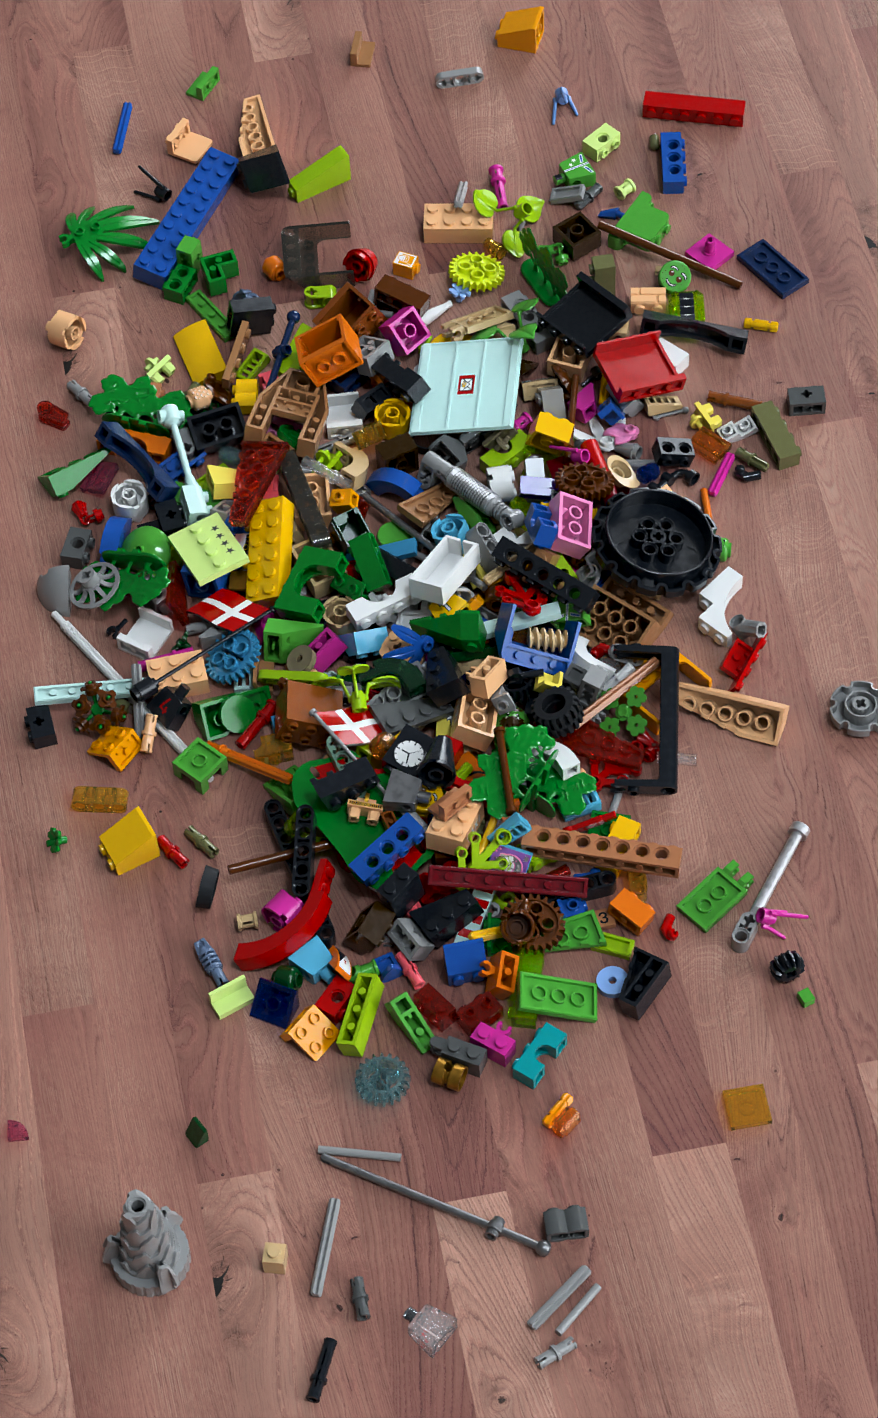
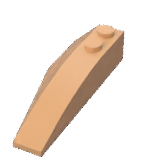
(255, 129)
(738, 713)

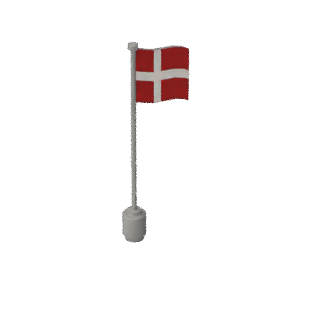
(354, 730)

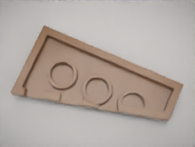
(236, 355)
(427, 505)

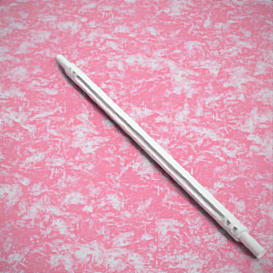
(112, 674)

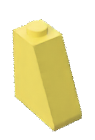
(221, 481)

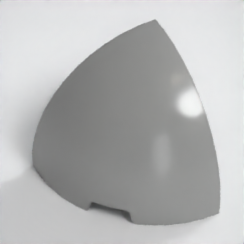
(54, 590)

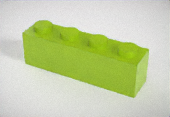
(360, 1014)

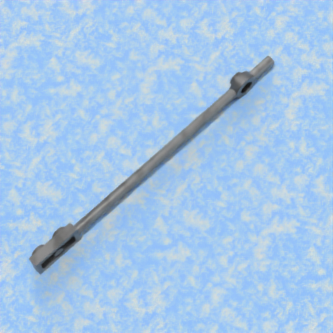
(365, 493)

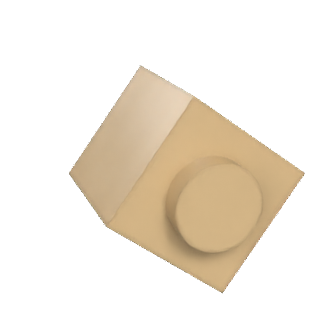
(275, 1258)

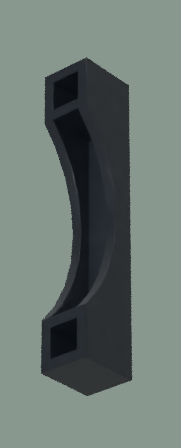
(722, 336)

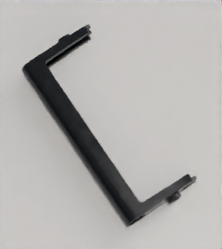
(669, 720)

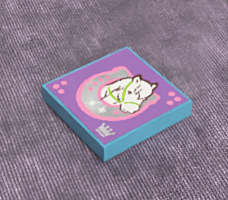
(517, 858)

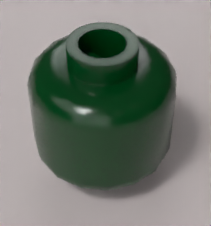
(288, 976)

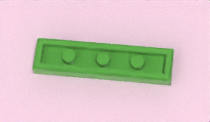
(209, 312)

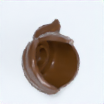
(519, 925)

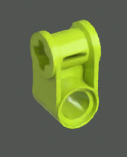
(320, 295)

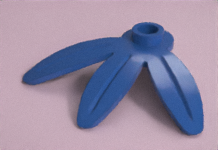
(420, 644)

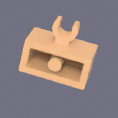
(487, 677)

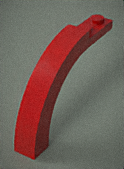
(297, 932)

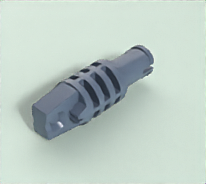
(210, 961)

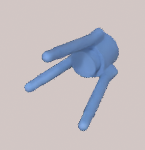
(562, 97)

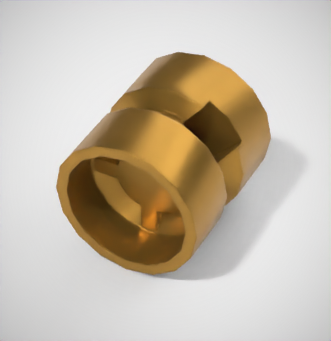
(449, 1074)

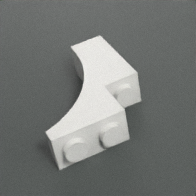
(714, 601)

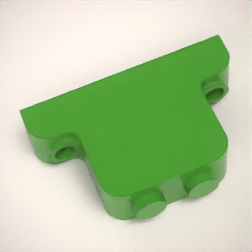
(642, 221)

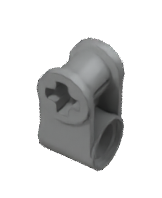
(187, 443)

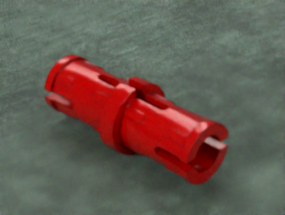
(172, 852)

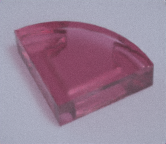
(17, 1131)

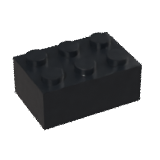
(217, 428)

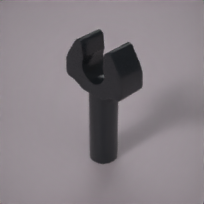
(516, 675)

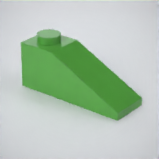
(410, 1021)

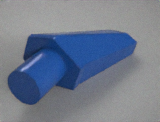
(611, 213)

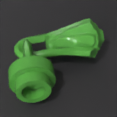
(561, 259)

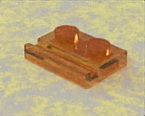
(710, 445)

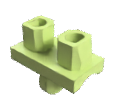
(156, 368)

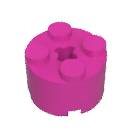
(281, 909)

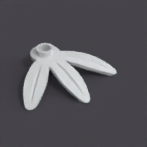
(605, 443)

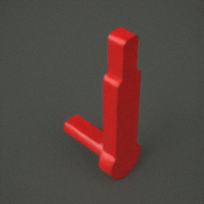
(591, 823)

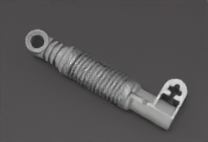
(436, 469)

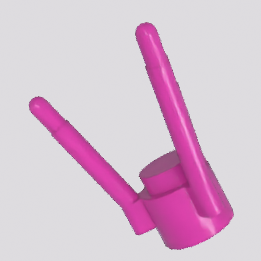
(577, 455)
(769, 916)

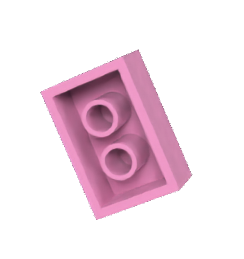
(574, 524)

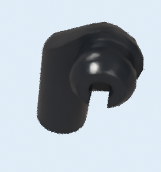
(746, 476)

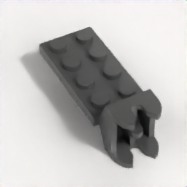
(456, 450)

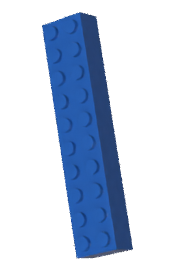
(186, 216)

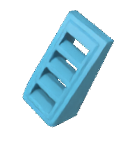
(595, 805)
(517, 823)

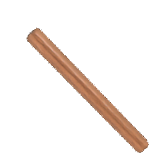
(619, 689)

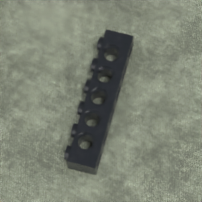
(507, 548)

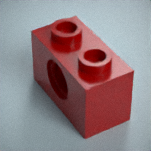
(337, 990)

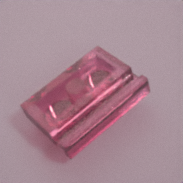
(99, 478)

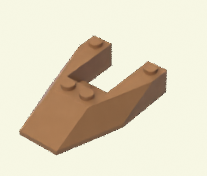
(292, 398)

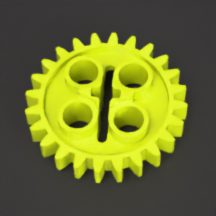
(476, 271)

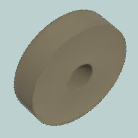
(301, 659)

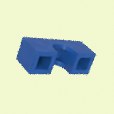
(539, 526)

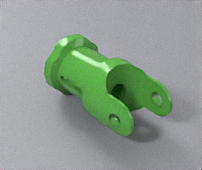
(370, 967)

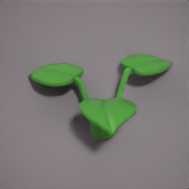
(526, 331)

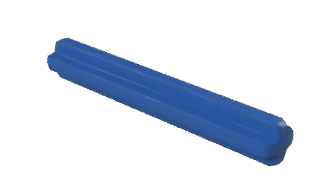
(122, 128)

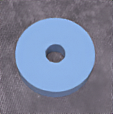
(608, 974)

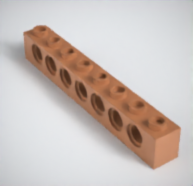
(608, 858)

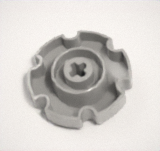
(855, 708)

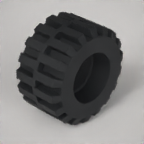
(558, 711)

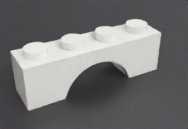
(365, 613)

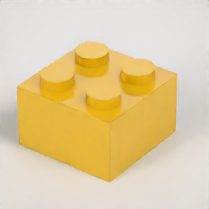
(548, 431)

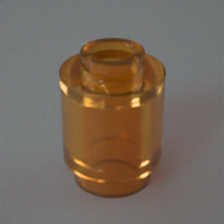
(565, 1122)

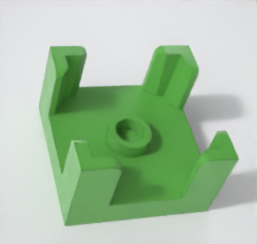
(199, 764)

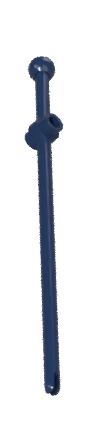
(284, 350)

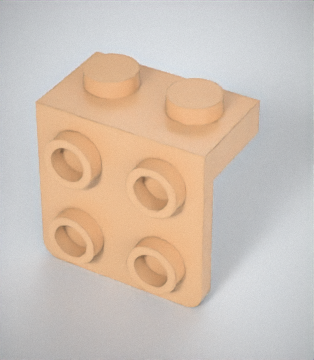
(187, 144)

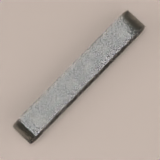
(305, 502)

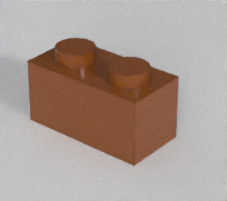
(387, 819)

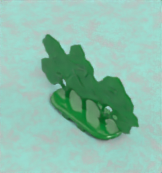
(540, 272)
(136, 401)
(139, 588)
(520, 743)
(569, 791)

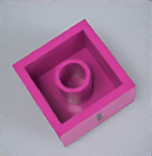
(405, 331)

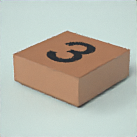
(605, 919)

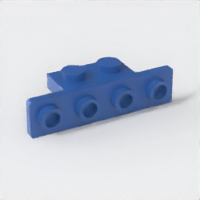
(173, 466)

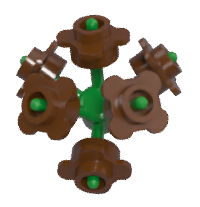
(105, 700)

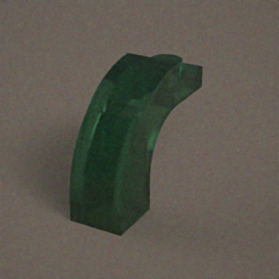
(407, 673)

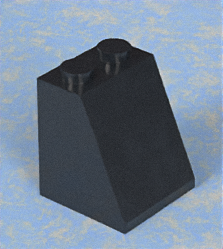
(263, 169)

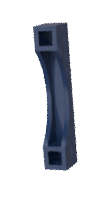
(157, 481)

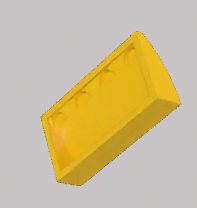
(199, 352)

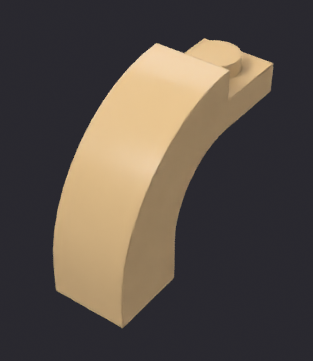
(355, 464)

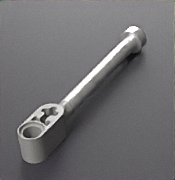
(798, 832)

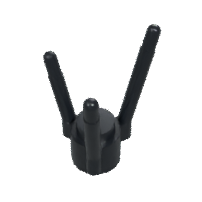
(161, 191)

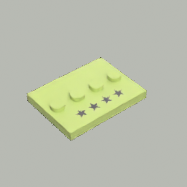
(208, 549)

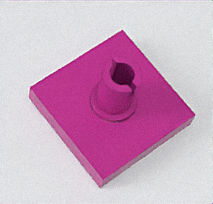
(710, 252)

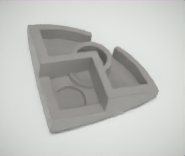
(590, 571)

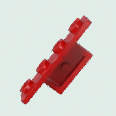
(739, 659)

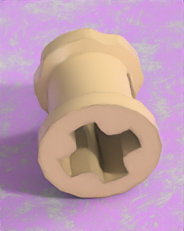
(247, 921)

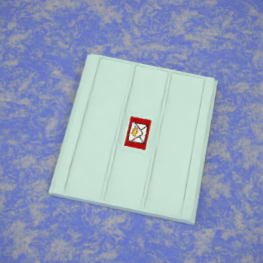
(470, 386)

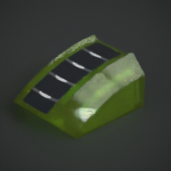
(687, 305)

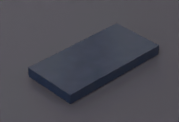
(772, 269)

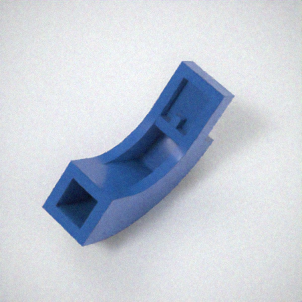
(395, 482)
(114, 534)

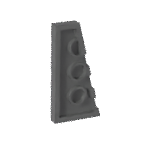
(417, 713)

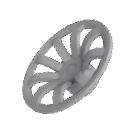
(91, 581)

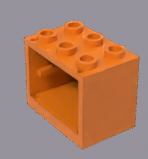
(328, 350)

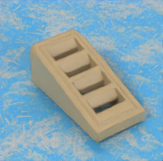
(661, 404)

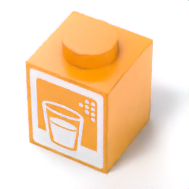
(406, 265)

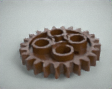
(584, 481)
(546, 916)

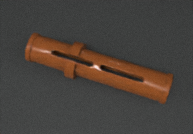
(732, 400)

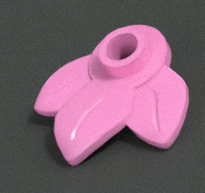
(622, 433)

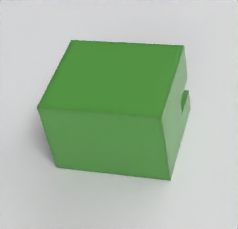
(806, 997)

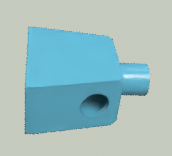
(313, 961)

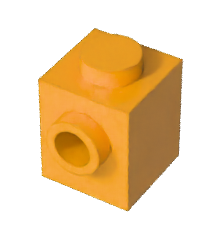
(343, 500)

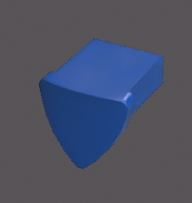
(388, 967)

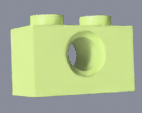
(601, 142)

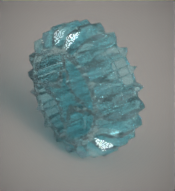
(374, 1088)

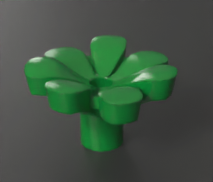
(55, 840)

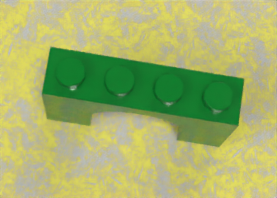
(310, 563)

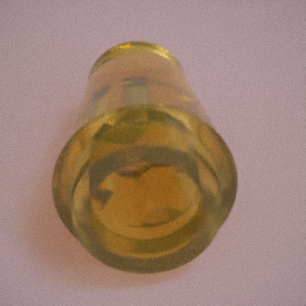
(495, 248)

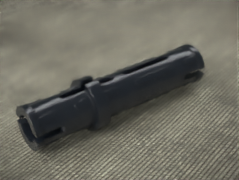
(319, 1379)

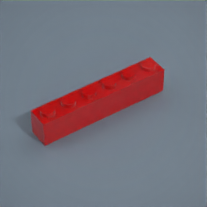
(694, 108)

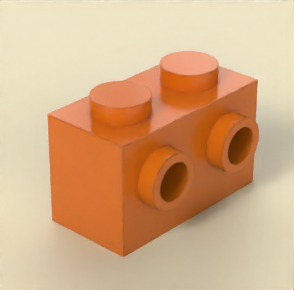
(631, 911)

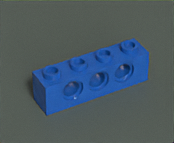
(672, 162)
(389, 839)

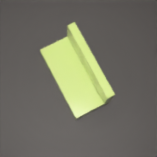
(230, 997)

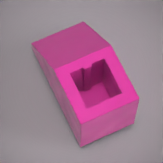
(586, 404)

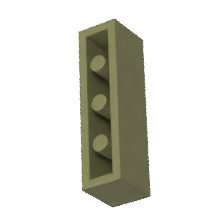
(776, 435)

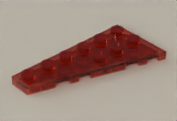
(253, 477)

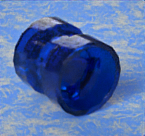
(652, 473)

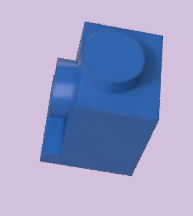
(572, 906)

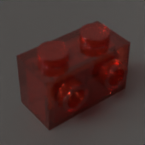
(435, 1007)
(482, 1009)

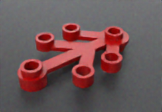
(529, 606)
(611, 769)

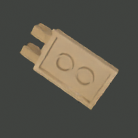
(476, 321)

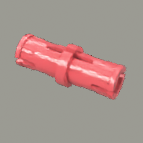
(410, 970)

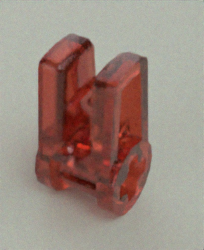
(53, 415)

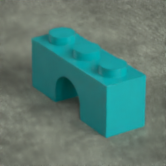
(546, 1041)

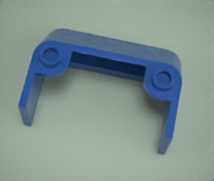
(521, 655)

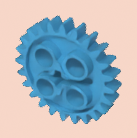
(226, 667)

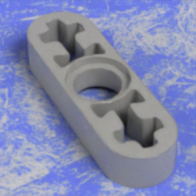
(471, 72)

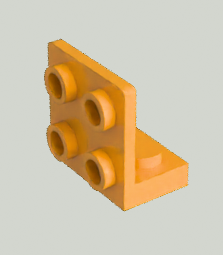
(118, 745)
(311, 1032)

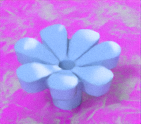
(459, 293)

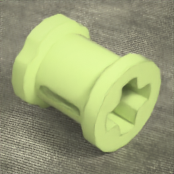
(624, 189)

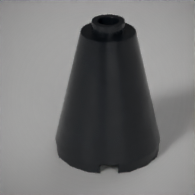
(438, 764)

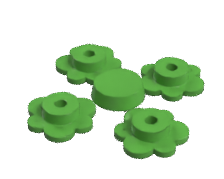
(624, 712)

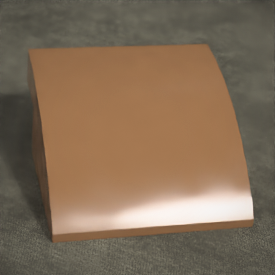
(624, 617)

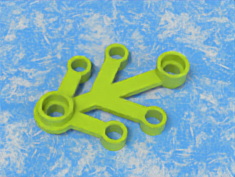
(478, 860)

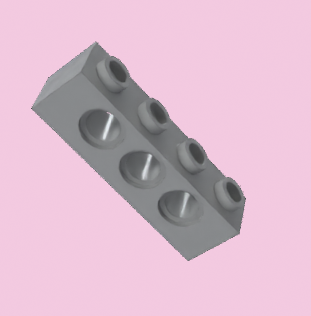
(543, 339)

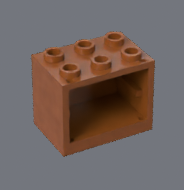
(355, 308)
(292, 713)

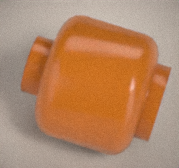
(273, 268)

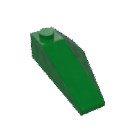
(207, 710)

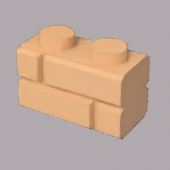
(648, 299)

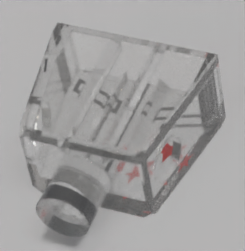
(430, 1328)

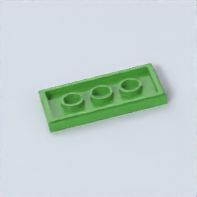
(557, 997)

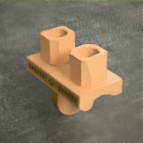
(364, 807)

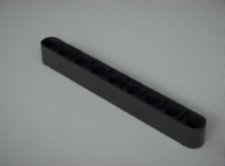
(278, 819)

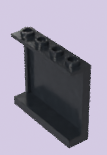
(585, 316)

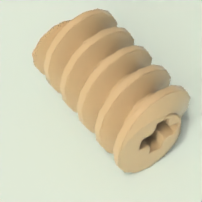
(547, 639)

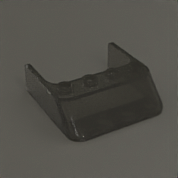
(301, 254)

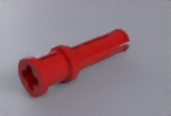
(263, 718)

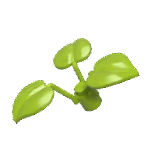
(526, 208)
(357, 699)

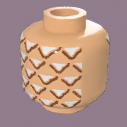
(199, 398)

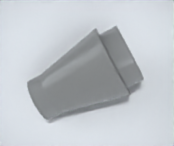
(629, 450)

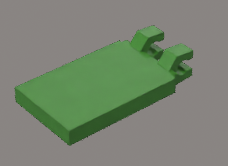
(715, 896)

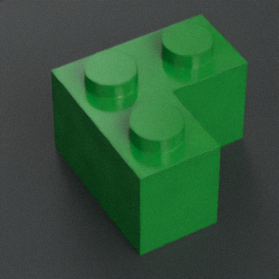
(217, 269)

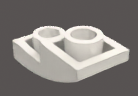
(738, 431)

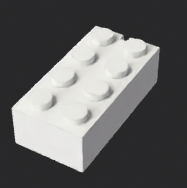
(444, 570)

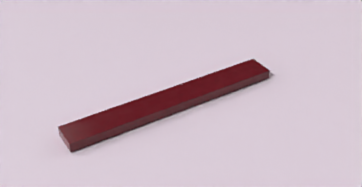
(507, 881)

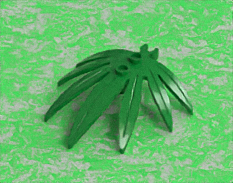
(100, 228)

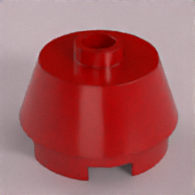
(363, 263)

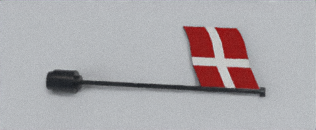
(222, 609)

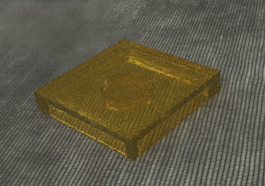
(747, 1107)

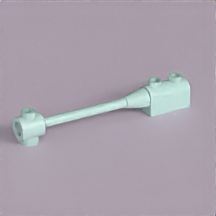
(191, 495)

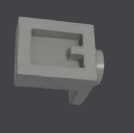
(502, 701)

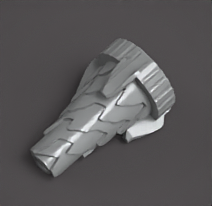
(150, 1249)

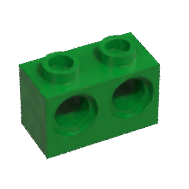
(180, 283)

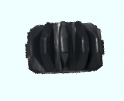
(787, 966)

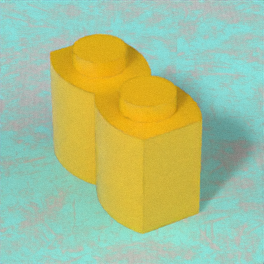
(246, 394)

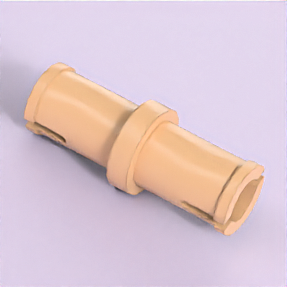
(148, 733)

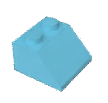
(364, 641)

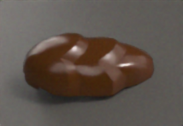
(563, 380)
(220, 394)

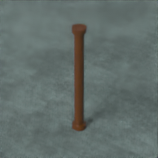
(499, 732)

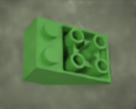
(284, 635)

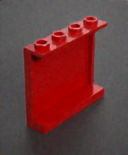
(637, 367)

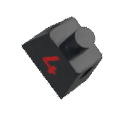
(171, 706)

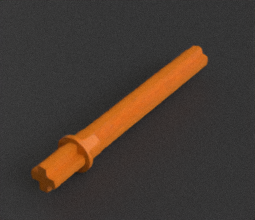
(253, 764)

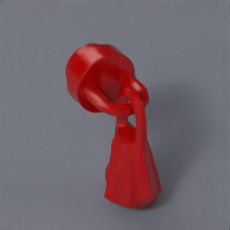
(80, 510)
(650, 751)

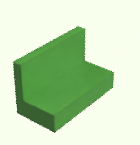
(204, 84)

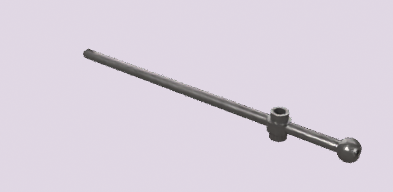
(494, 1227)

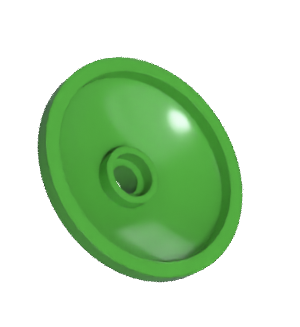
(150, 541)

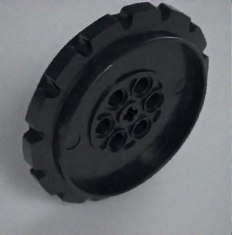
(656, 542)

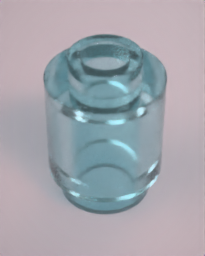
(230, 455)

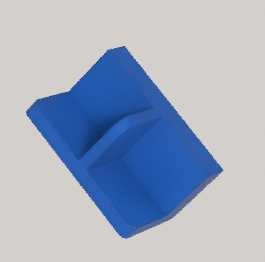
(610, 411)

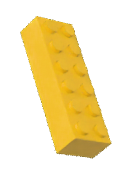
(269, 550)

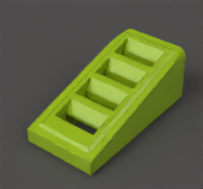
(251, 358)

